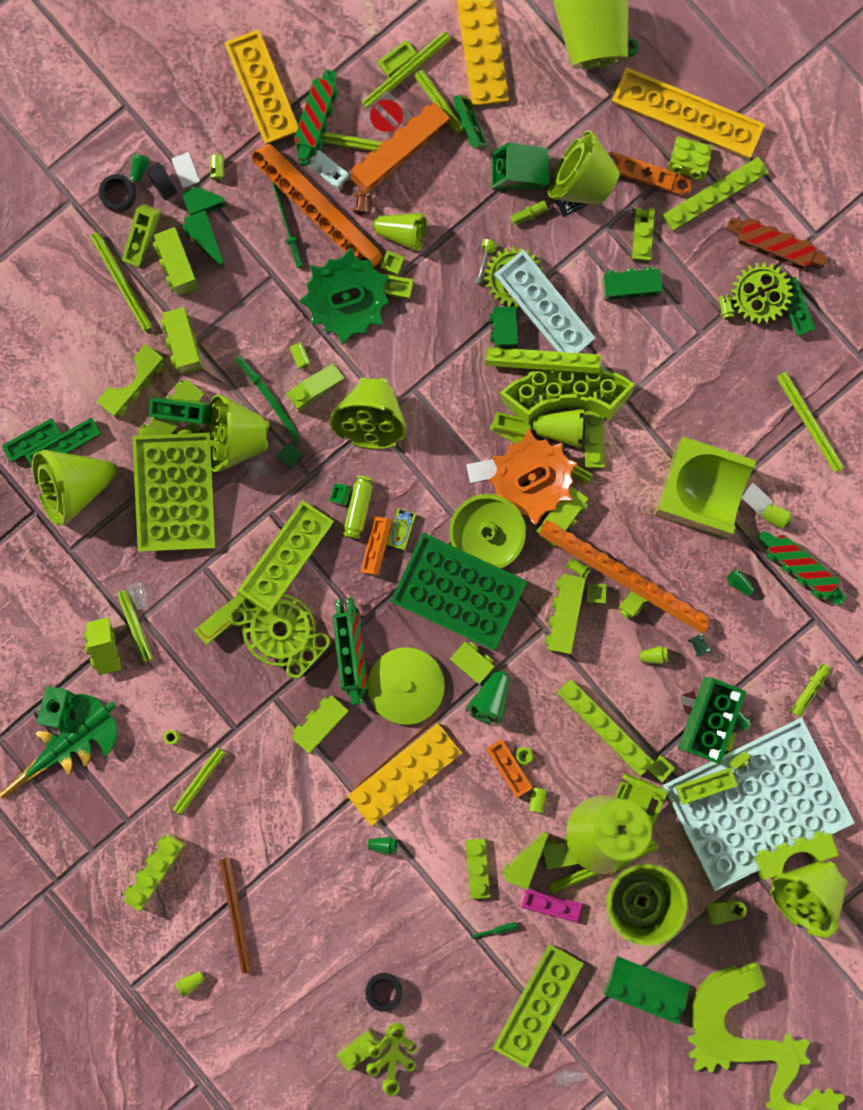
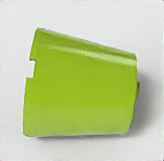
(594, 31)
(594, 835)
(662, 908)

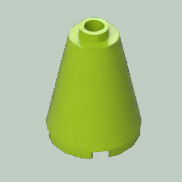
(403, 229)
(561, 426)

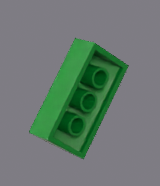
(712, 719)
(647, 990)

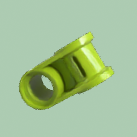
(722, 911)

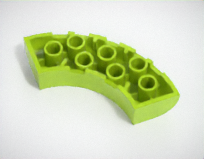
(555, 390)

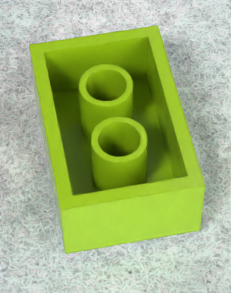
(175, 262)
(181, 341)

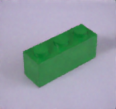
(632, 283)

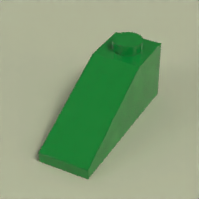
(201, 234)
(180, 410)

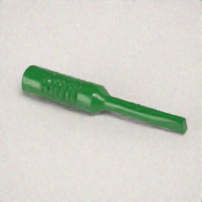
(497, 930)

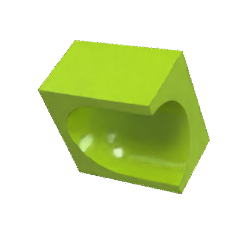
(704, 487)

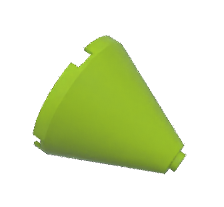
(69, 482)

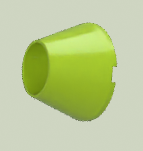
(584, 172)

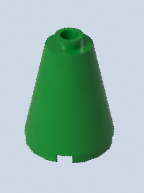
(490, 699)

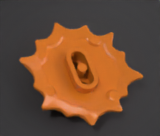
(525, 463)

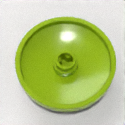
(489, 529)
(406, 686)

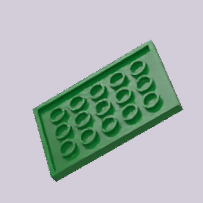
(458, 591)

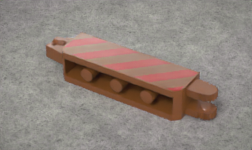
(775, 244)

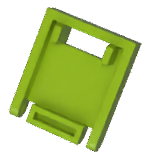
(641, 793)

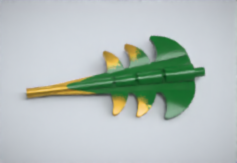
(91, 722)

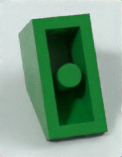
(200, 199)

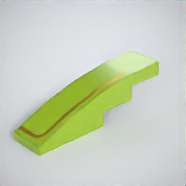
(219, 621)

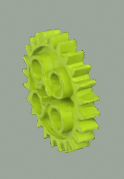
(494, 284)
(769, 308)

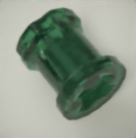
(699, 645)

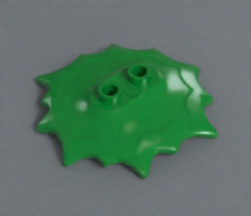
(352, 312)

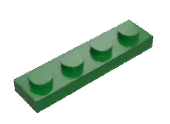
(70, 439)

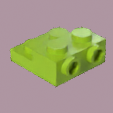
(690, 158)

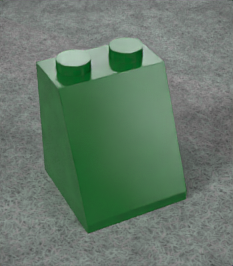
(519, 167)

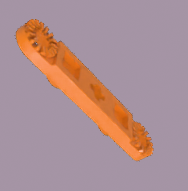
(660, 178)

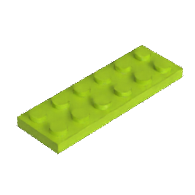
(285, 557)
(538, 1005)

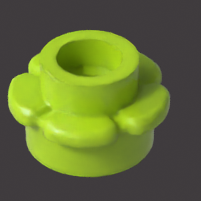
(524, 761)

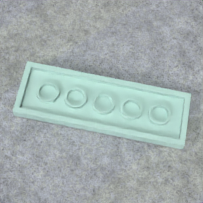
(543, 304)

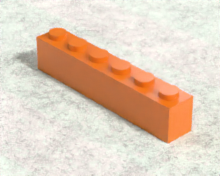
(399, 148)

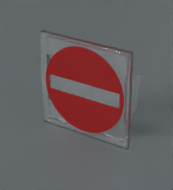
(386, 115)

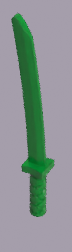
(291, 240)
(256, 379)

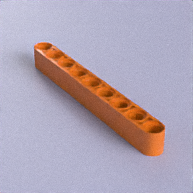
(315, 204)

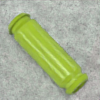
(358, 507)

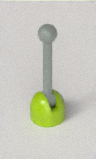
(488, 247)

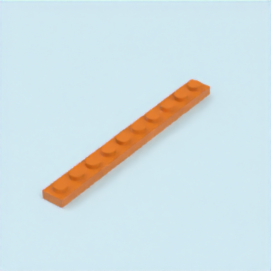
(624, 576)

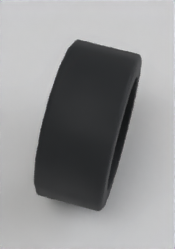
(110, 180)
(161, 181)
(398, 992)

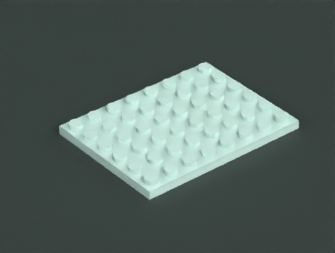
(778, 798)

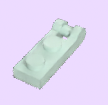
(328, 170)

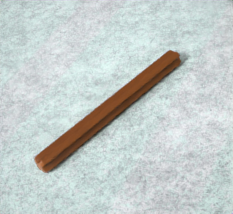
(235, 914)

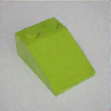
(524, 863)

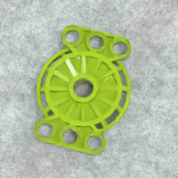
(289, 646)

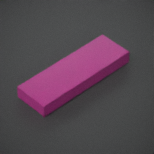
(552, 905)

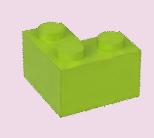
(102, 646)

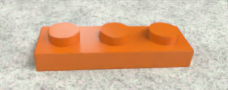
(376, 546)
(509, 768)

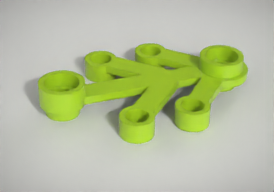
(391, 1057)

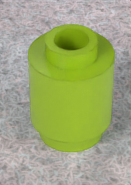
(777, 516)

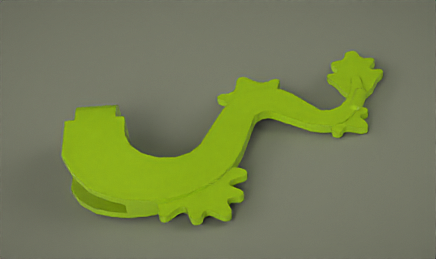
(717, 1045)

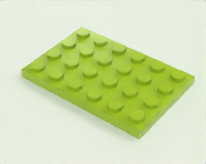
(173, 491)

